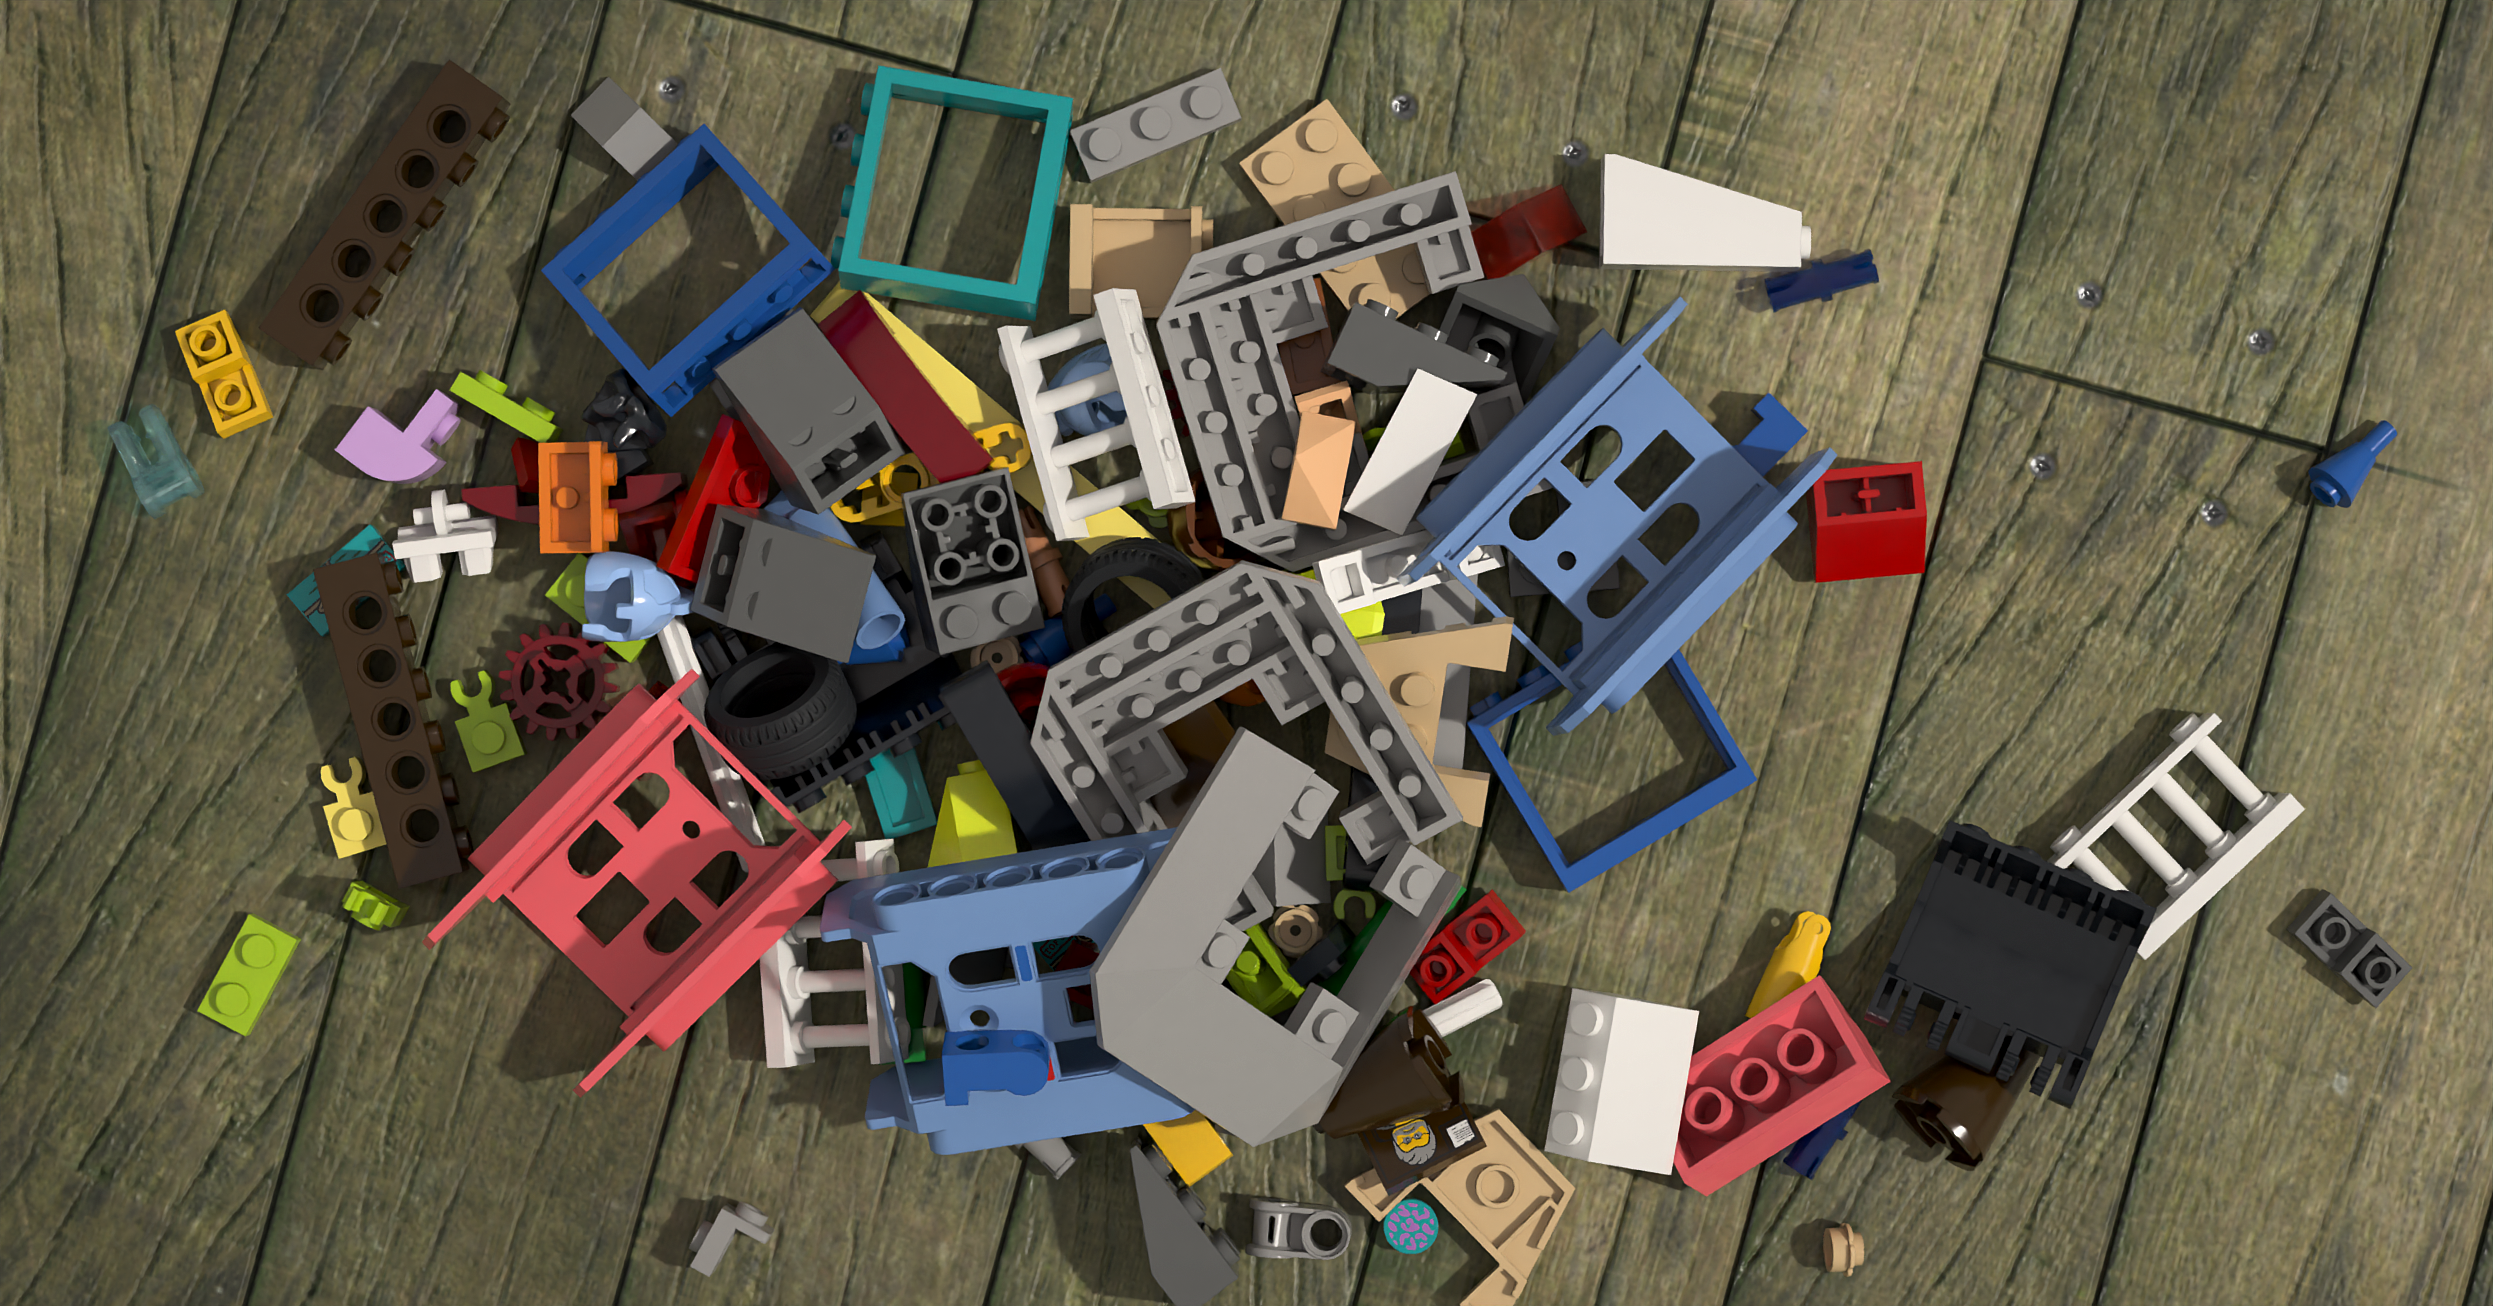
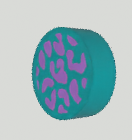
(1411, 1226)

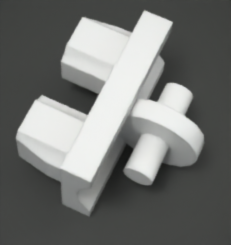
(446, 530)

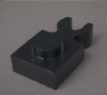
(1324, 955)

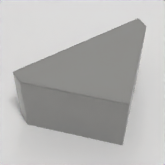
(624, 129)

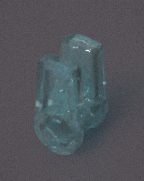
(172, 474)

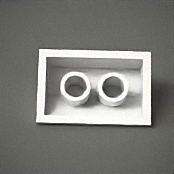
(1621, 1081)

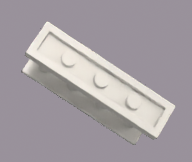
(1147, 422)
(2226, 851)
(789, 982)

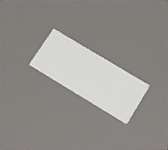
(1410, 451)

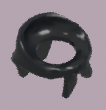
(625, 414)

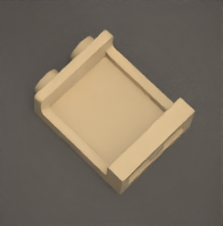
(1131, 251)

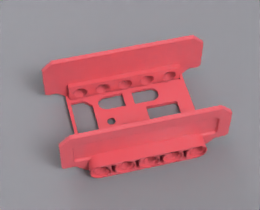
(532, 869)

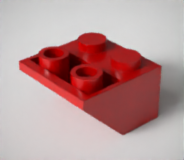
(1868, 522)

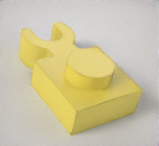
(354, 817)

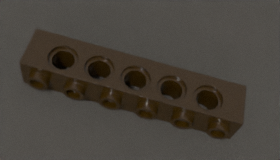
(356, 227)
(340, 590)

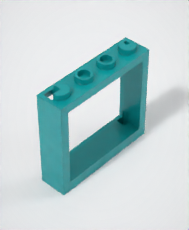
(939, 287)

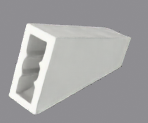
(1687, 224)

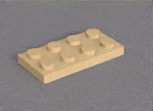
(1322, 168)

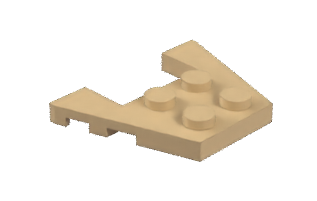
(1415, 676)
(1500, 1195)

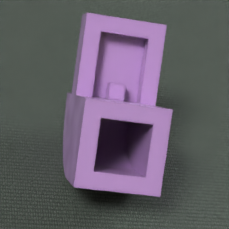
(398, 454)

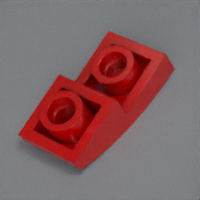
(1465, 946)

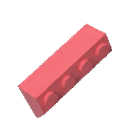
(1771, 1085)

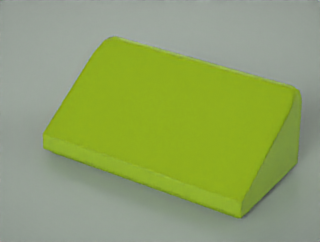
(1262, 975)

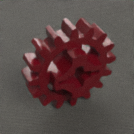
(540, 697)

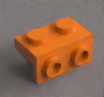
(575, 497)

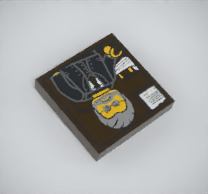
(1421, 1146)

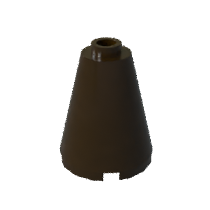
(1395, 1079)
(1962, 1105)

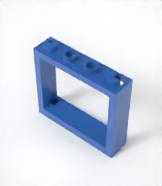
(737, 320)
(1648, 830)

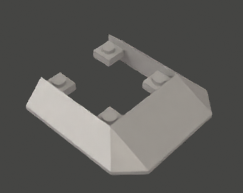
(1231, 379)
(1111, 700)
(1166, 960)

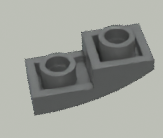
(2349, 948)

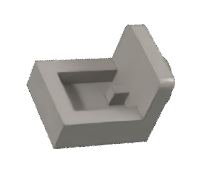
(714, 1239)

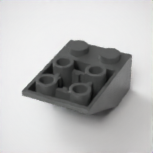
(1385, 354)
(807, 413)
(969, 562)
(782, 581)
(1181, 1248)

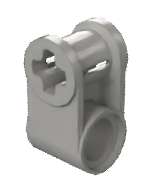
(1293, 1229)

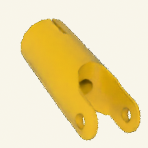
(1792, 962)

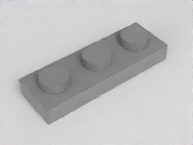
(1156, 125)

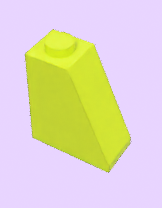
(973, 820)

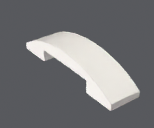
(1370, 572)

